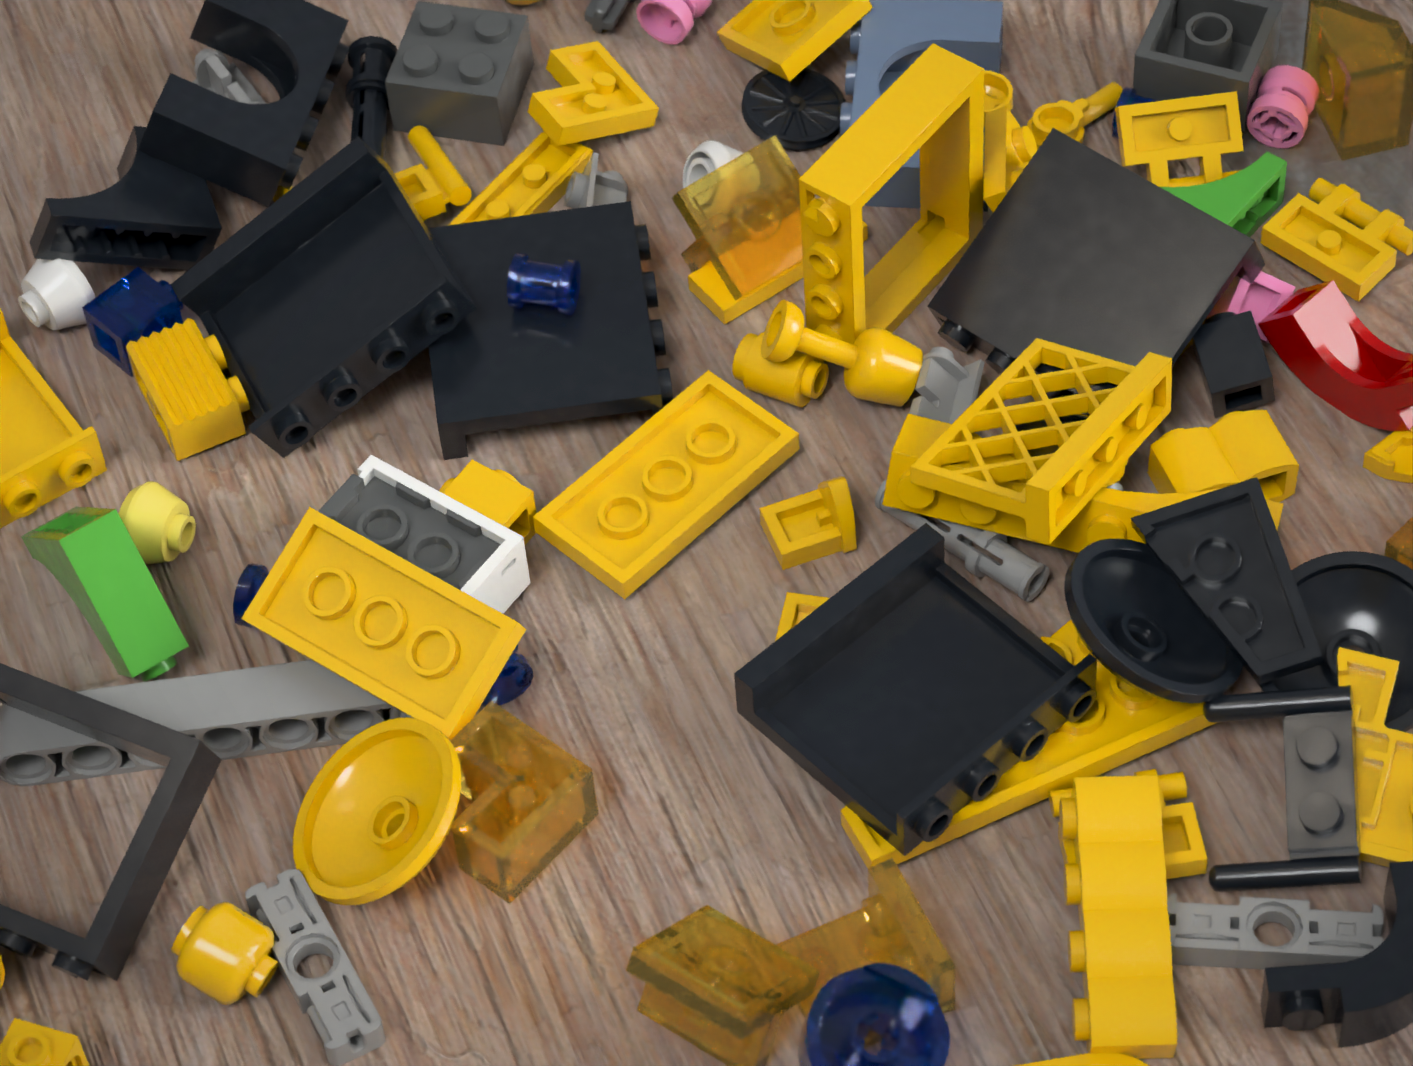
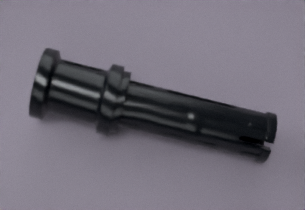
(367, 90)

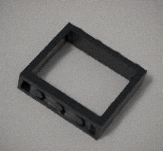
(154, 845)

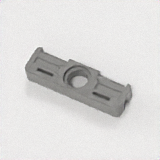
(1225, 933)
(338, 998)

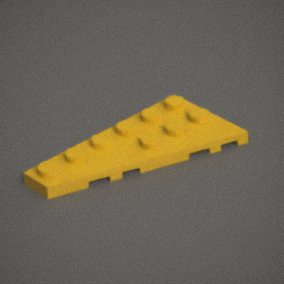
(1113, 732)

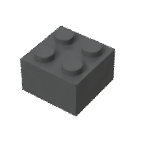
(1208, 49)
(460, 72)

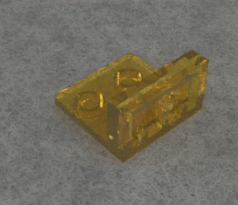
(885, 930)

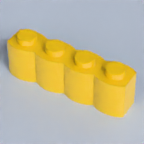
(1121, 917)

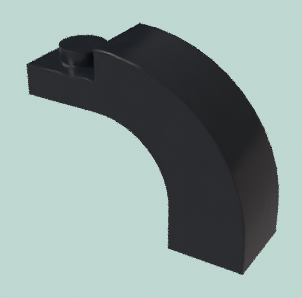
(1360, 996)

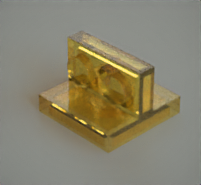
(745, 218)
(719, 985)

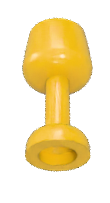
(875, 366)

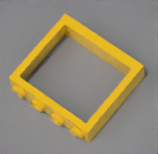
(928, 108)

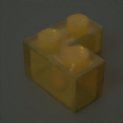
(524, 797)

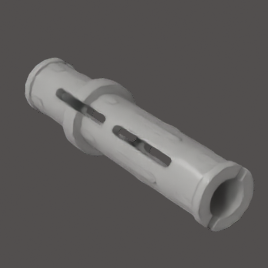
(1016, 573)

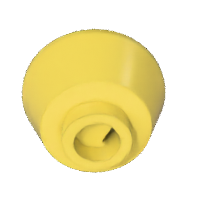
(157, 522)

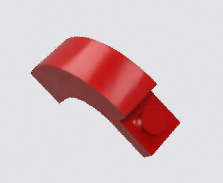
(1341, 358)

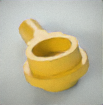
(1072, 117)

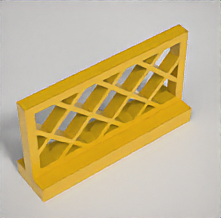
(1087, 450)

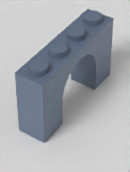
(892, 40)

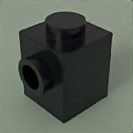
(1232, 363)

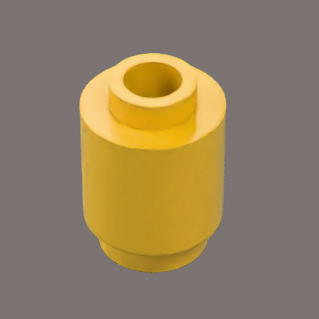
(788, 381)

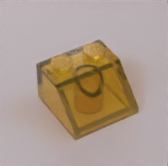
(1361, 76)

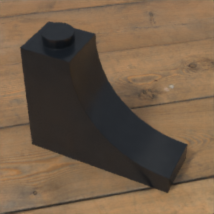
(144, 220)

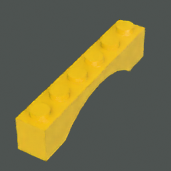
(1102, 518)

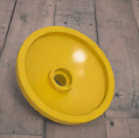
(377, 811)

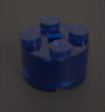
(881, 1001)

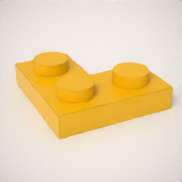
(594, 97)

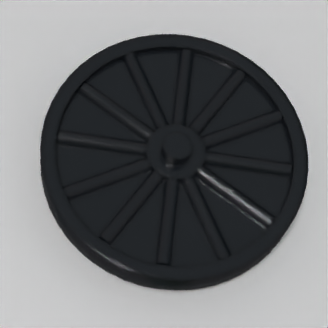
(797, 112)

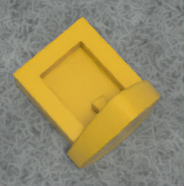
(811, 524)

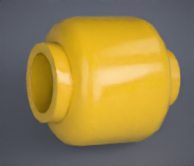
(225, 953)

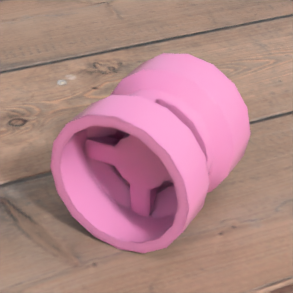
(670, 19)
(1277, 114)

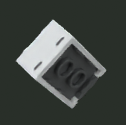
(433, 532)

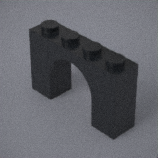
(240, 142)

